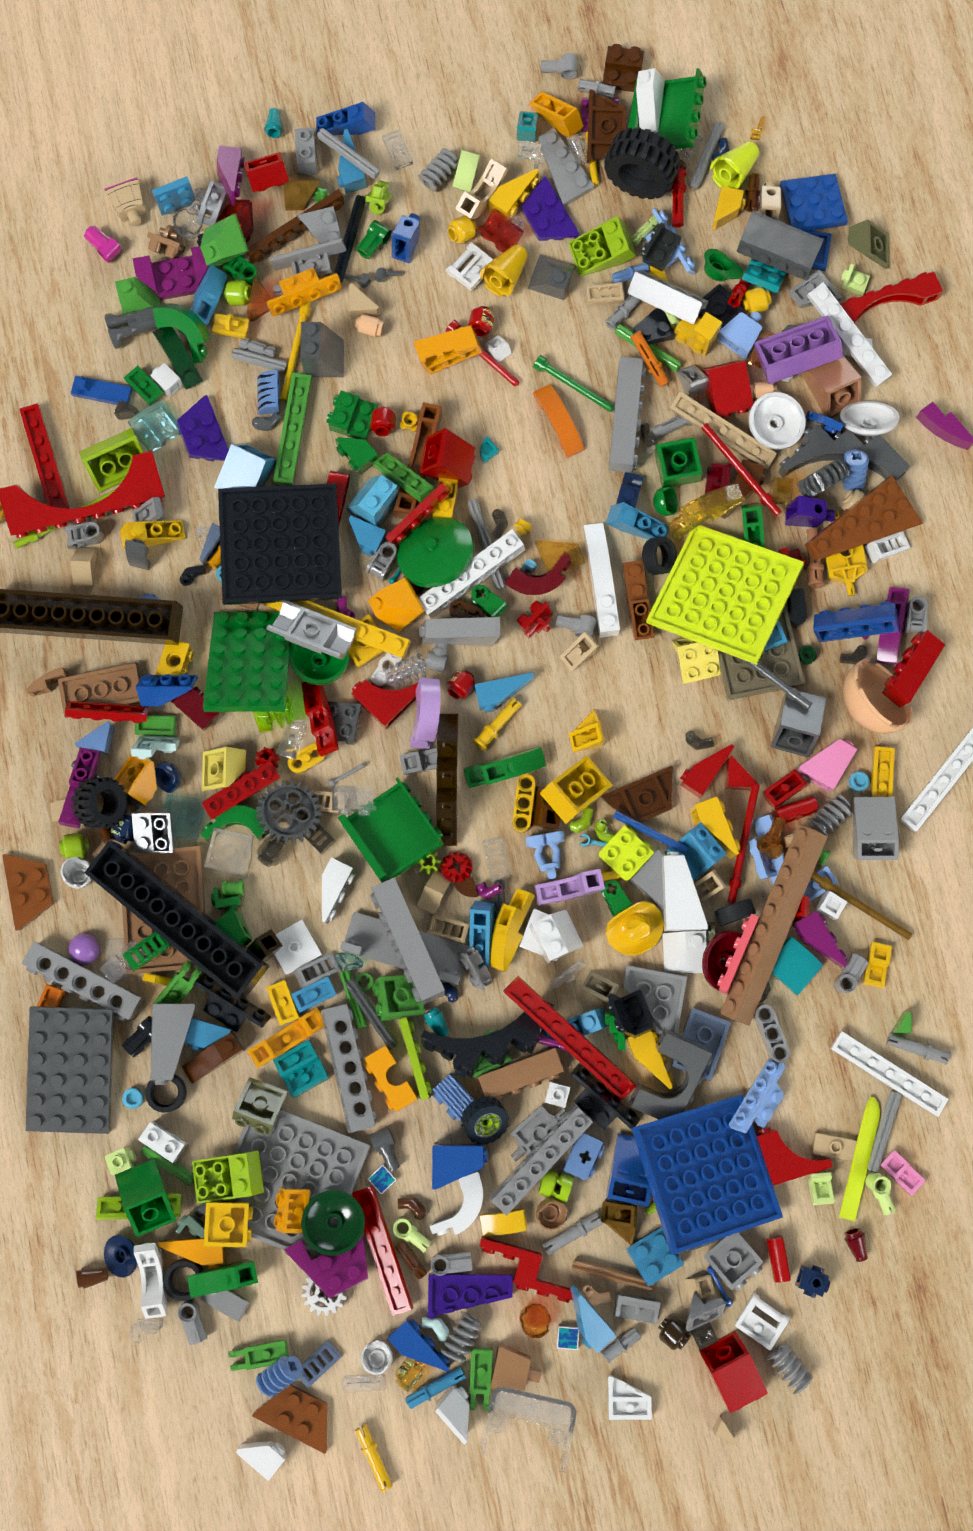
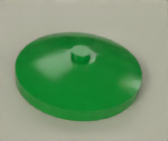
(436, 552)

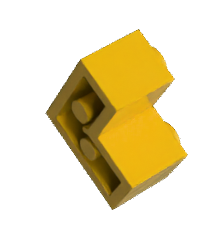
(699, 335)

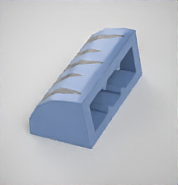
(268, 392)

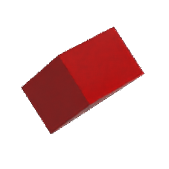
(737, 777)

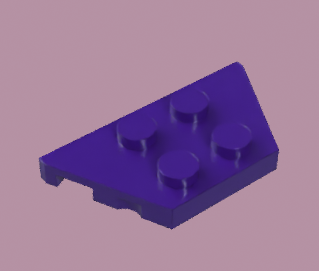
(547, 214)
(202, 432)

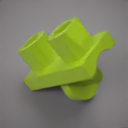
(379, 197)

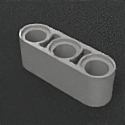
(778, 1041)

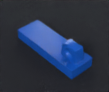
(100, 391)

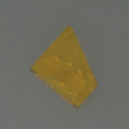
(551, 552)

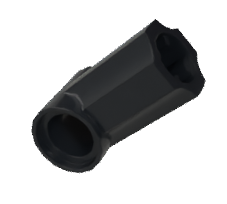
(139, 1038)

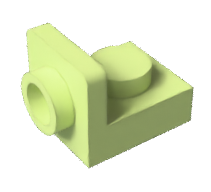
(854, 281)

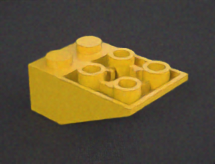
(712, 817)

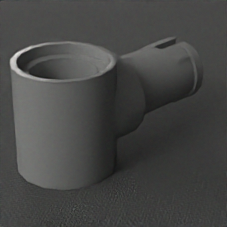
(384, 1144)

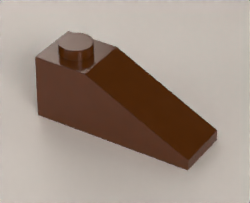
(757, 473)
(213, 1057)

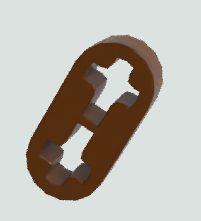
(469, 609)

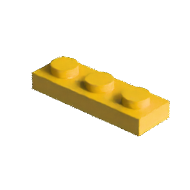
(882, 771)

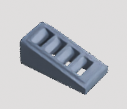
(211, 544)
(316, 1375)

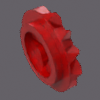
(452, 874)

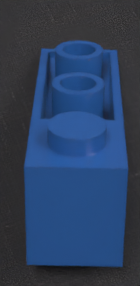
(356, 118)
(160, 689)
(414, 1345)

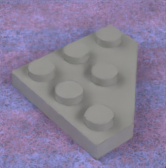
(662, 993)

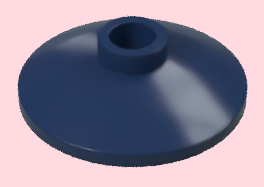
(120, 1256)

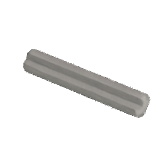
(260, 360)

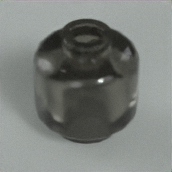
(270, 852)

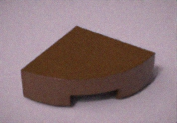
(467, 888)

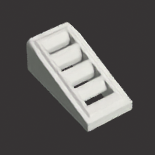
(876, 552)

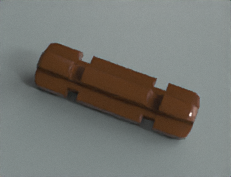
(411, 1259)

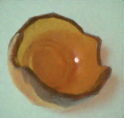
(534, 1320)

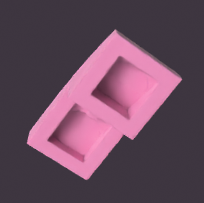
(902, 1173)

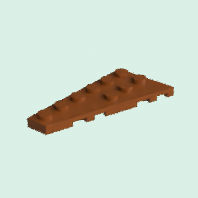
(874, 516)

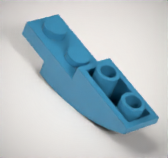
(208, 294)

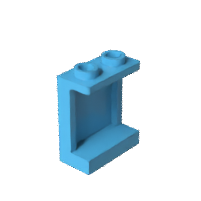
(702, 850)

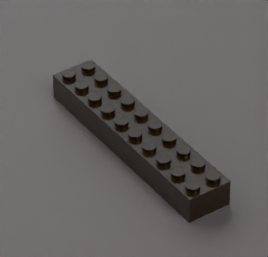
(90, 617)

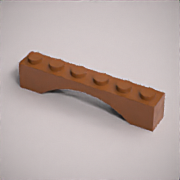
(427, 424)

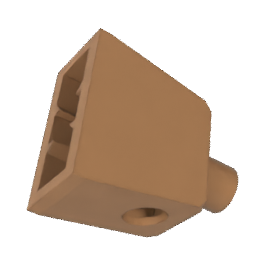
(513, 1369)

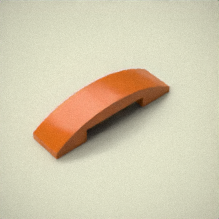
(560, 420)

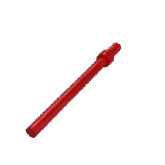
(765, 498)
(735, 881)

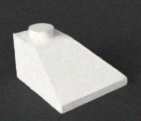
(683, 952)
(454, 1411)

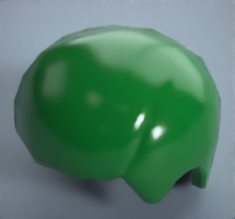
(665, 501)

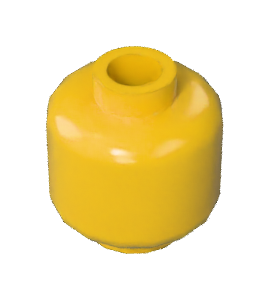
(462, 229)
(756, 300)

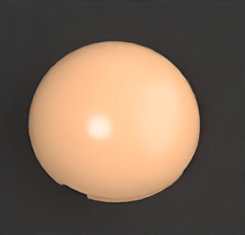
(866, 702)

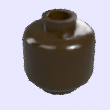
(673, 1333)

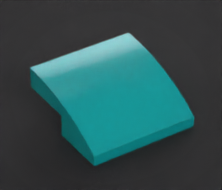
(795, 966)
(301, 1069)

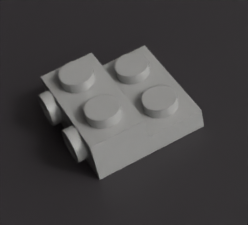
(734, 1261)

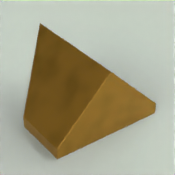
(298, 191)
(621, 1219)

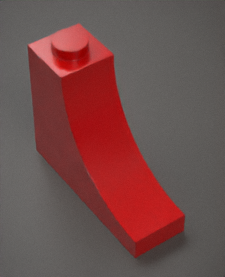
(383, 704)
(782, 1162)

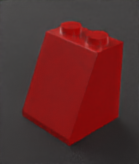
(728, 388)
(448, 457)
(733, 1372)

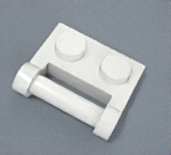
(471, 273)
(759, 1328)

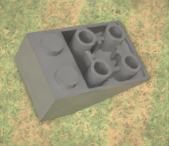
(875, 828)

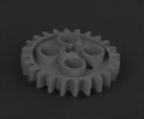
(280, 796)

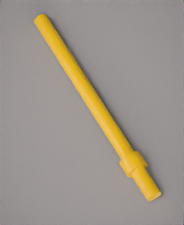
(304, 312)

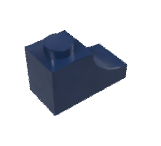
(630, 489)

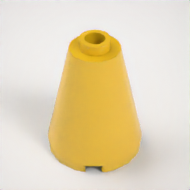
(504, 271)

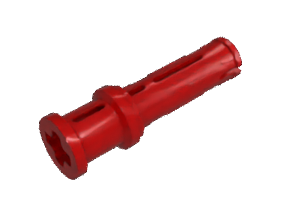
(678, 190)

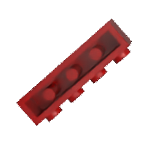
(913, 668)

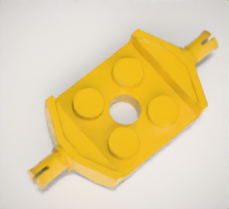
(847, 568)

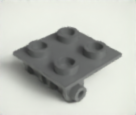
(345, 720)

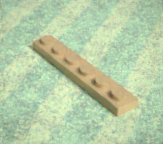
(728, 433)

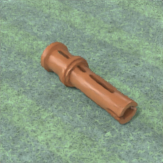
(814, 568)

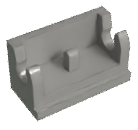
(637, 1308)

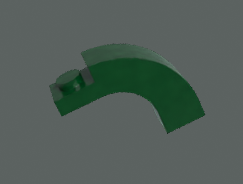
(178, 356)

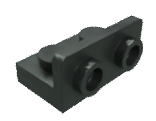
(660, 247)

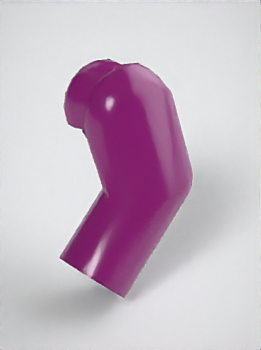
(489, 892)

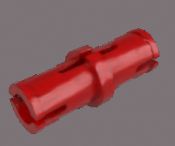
(738, 292)

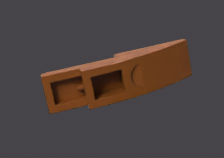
(637, 599)

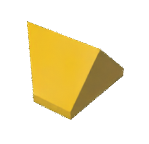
(587, 734)

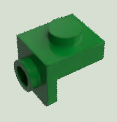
(226, 903)

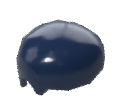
(168, 776)

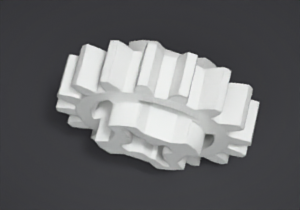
(312, 1299)

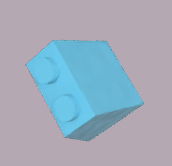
(374, 500)

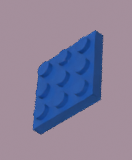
(813, 202)

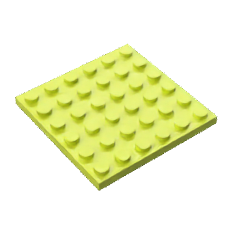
(725, 593)

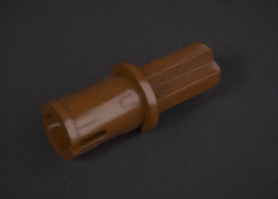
(753, 192)

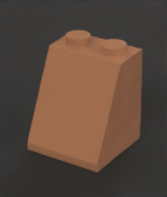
(834, 386)

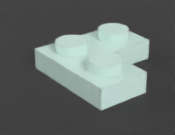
(147, 745)

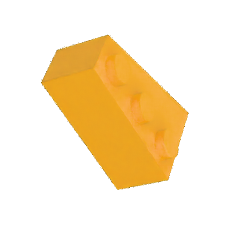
(447, 348)

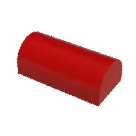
(784, 789)
(797, 809)
(778, 1259)

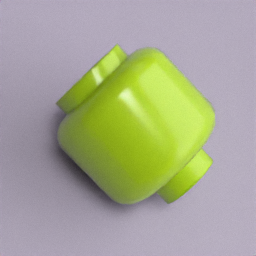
(237, 293)
(74, 845)

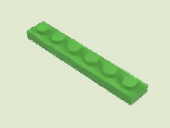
(292, 429)

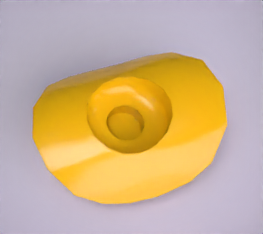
(635, 929)

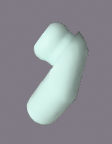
(438, 1326)

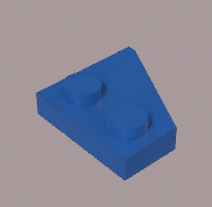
(830, 425)

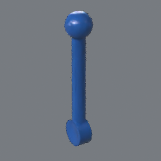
(728, 1301)

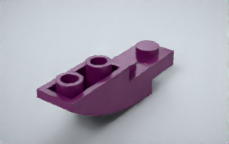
(890, 643)
(84, 768)

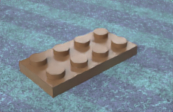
(108, 686)

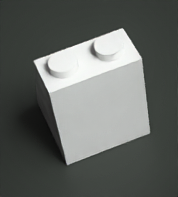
(556, 936)

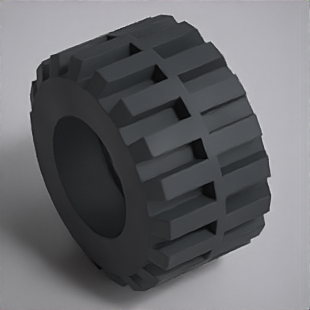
(113, 798)

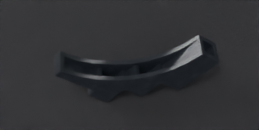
(495, 1047)

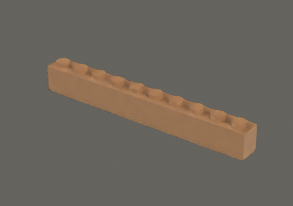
(773, 925)

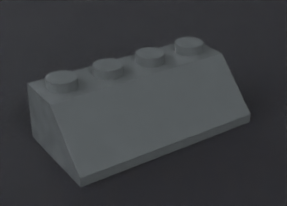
(779, 245)

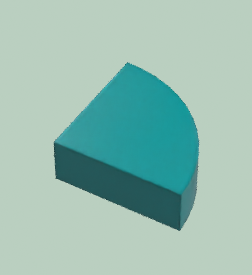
(488, 450)

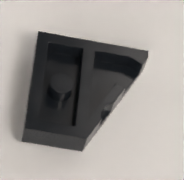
(655, 327)

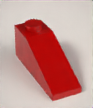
(701, 774)

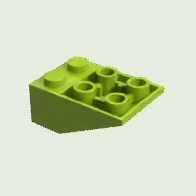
(602, 247)
(228, 1177)

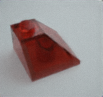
(244, 213)

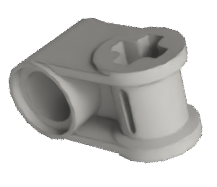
(80, 536)
(380, 564)
(915, 620)

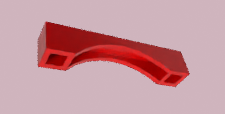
(919, 291)

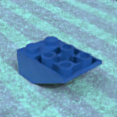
(627, 1175)

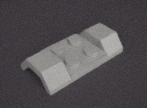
(313, 630)

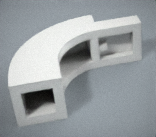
(473, 1198)
(152, 1272)

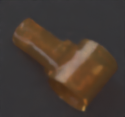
(770, 842)

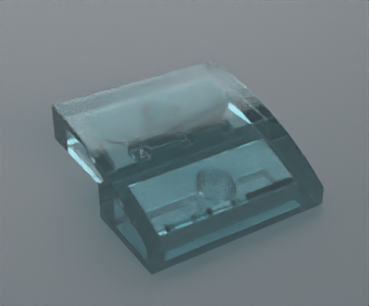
(154, 426)
(186, 816)

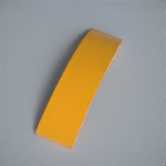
(286, 1038)

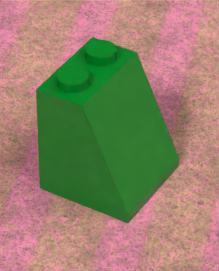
(145, 1197)

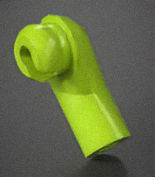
(602, 830)

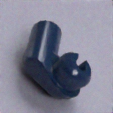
(724, 147)
(450, 992)

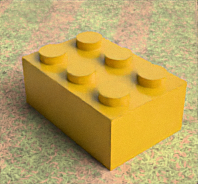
(576, 789)

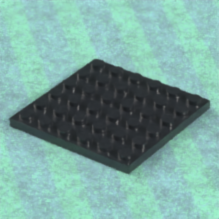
(279, 544)

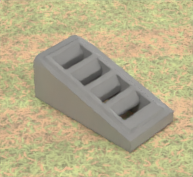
(300, 977)

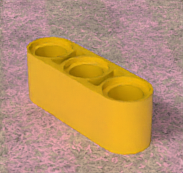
(527, 794)

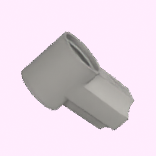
(851, 973)
(454, 1263)
(192, 1323)

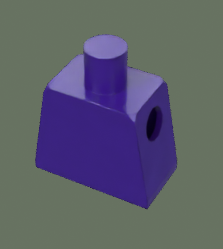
(807, 512)

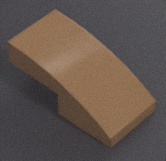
(42, 684)

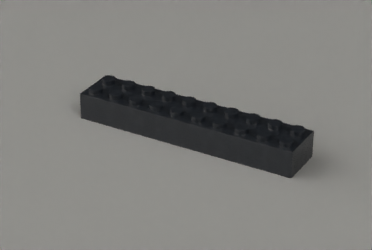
(177, 920)

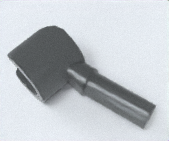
(381, 274)
(363, 281)

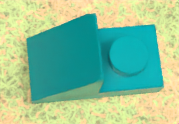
(527, 126)

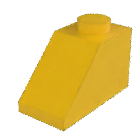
(728, 206)

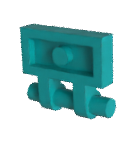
(763, 275)

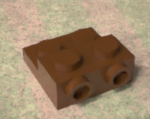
(622, 67)

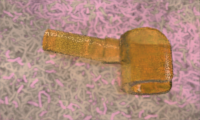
(756, 132)

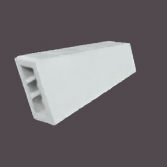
(680, 896)

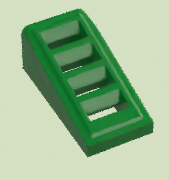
(164, 946)

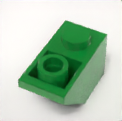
(358, 453)

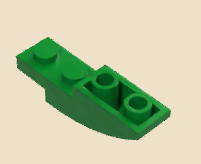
(505, 767)

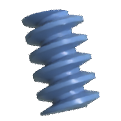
(857, 465)
(279, 1375)

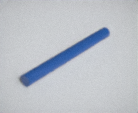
(650, 832)

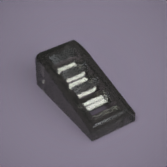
(326, 844)

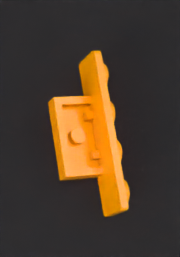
(301, 290)

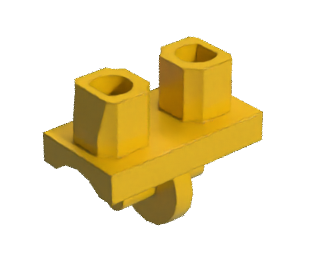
(230, 326)

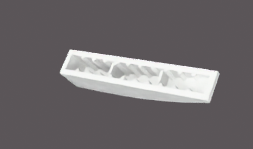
(601, 581)

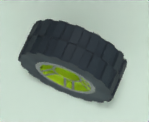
(484, 1120)

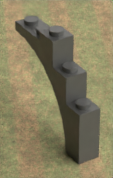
(819, 447)

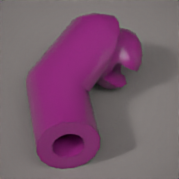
(342, 607)

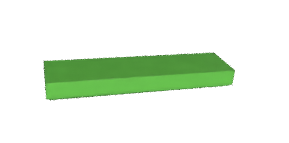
(403, 476)

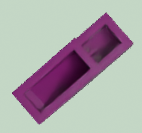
(945, 427)

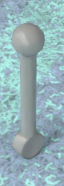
(332, 782)

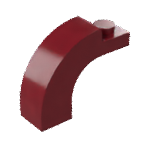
(539, 584)

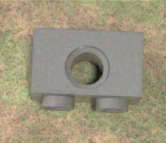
(306, 151)

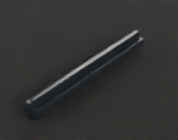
(350, 235)

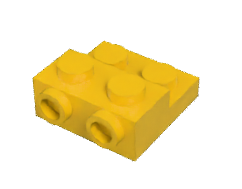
(227, 1224)

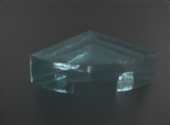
(349, 961)

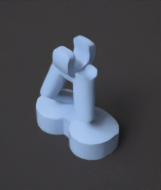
(547, 839)

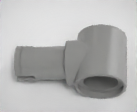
(565, 66)
(578, 624)
(437, 658)

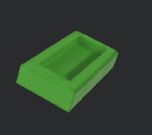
(157, 726)

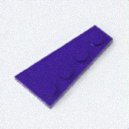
(463, 1291)

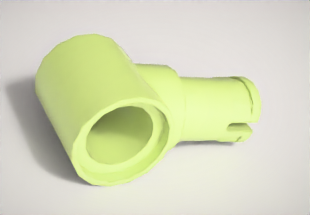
(881, 1192)
(412, 1234)

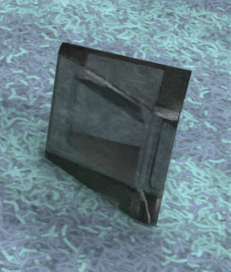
(125, 411)

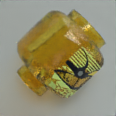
(410, 1375)

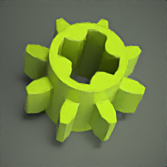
(428, 868)

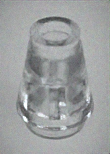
(578, 148)

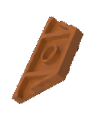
(28, 889)
(298, 1416)

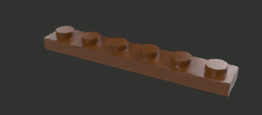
(289, 230)

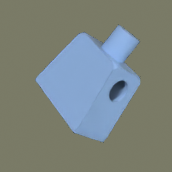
(741, 333)

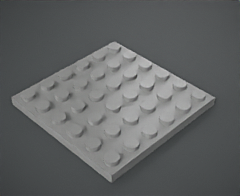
(298, 1157)

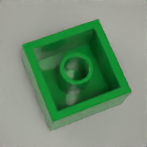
(678, 462)

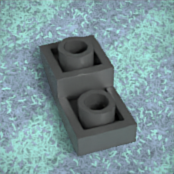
(137, 554)

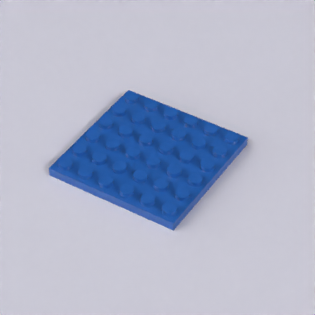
(705, 1175)

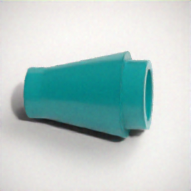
(273, 124)
(436, 1021)

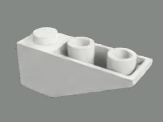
(334, 882)

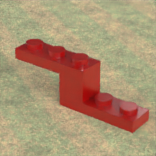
(526, 1269)

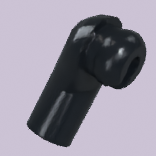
(190, 573)

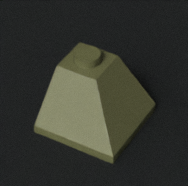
(870, 241)

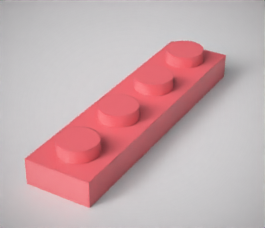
(733, 962)

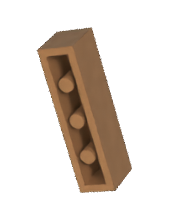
(520, 1074)

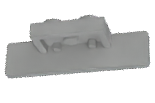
(314, 256)

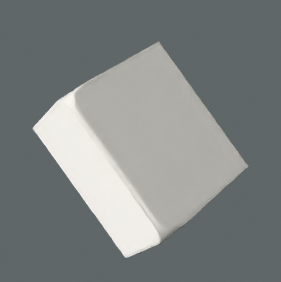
(498, 348)

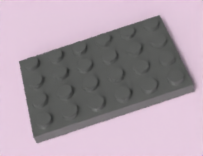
(69, 1069)

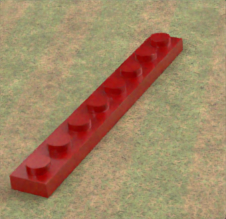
(569, 1037)

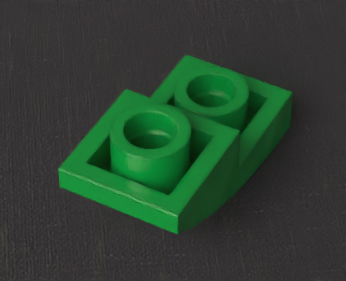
(617, 1036)

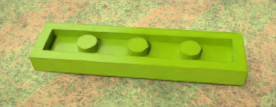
(418, 1066)
(112, 1209)

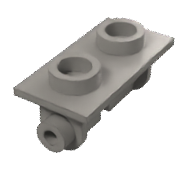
(470, 962)

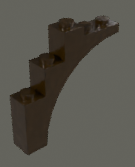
(447, 778)

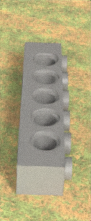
(39, 953)
(348, 1100)
(540, 1159)

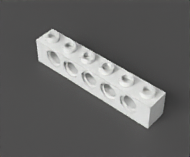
(480, 568)

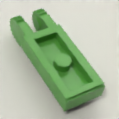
(178, 986)
(259, 1355)
(480, 1375)

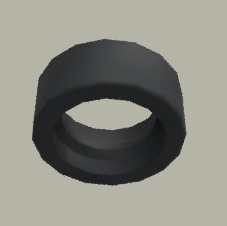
(649, 555)
(735, 912)
(149, 1095)
(167, 1279)

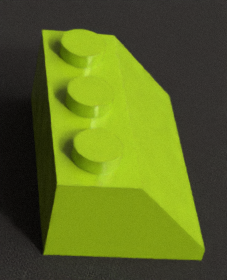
(111, 459)

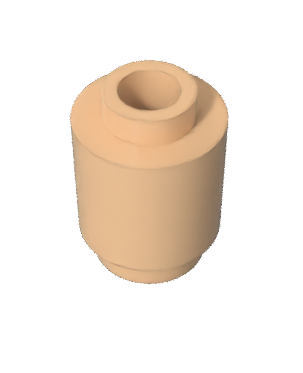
(369, 325)
(761, 388)

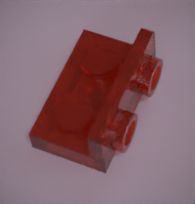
(500, 231)

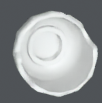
(73, 872)
(376, 1357)

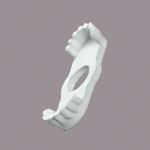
(377, 677)

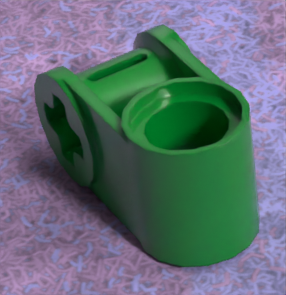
(240, 269)
(490, 603)
(618, 901)

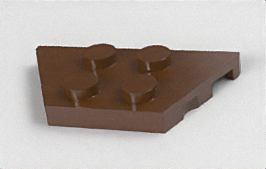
(604, 123)
(644, 797)

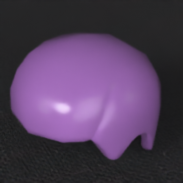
(84, 948)

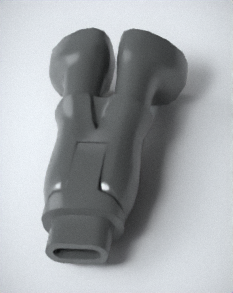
(137, 322)

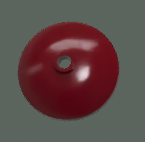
(718, 947)

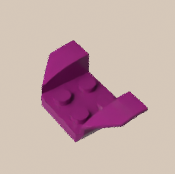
(173, 276)

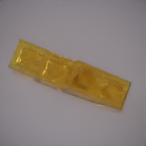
(707, 506)

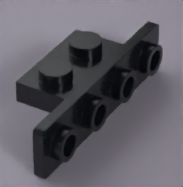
(227, 1008)
(599, 1102)

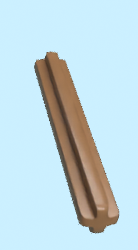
(610, 1274)

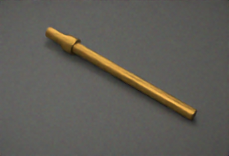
(826, 884)

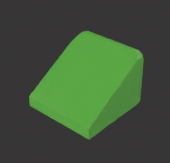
(904, 1024)

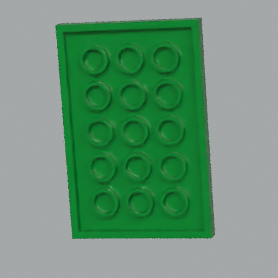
(246, 664)

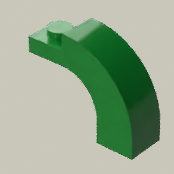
(186, 321)
(236, 816)

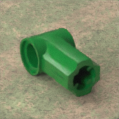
(376, 235)

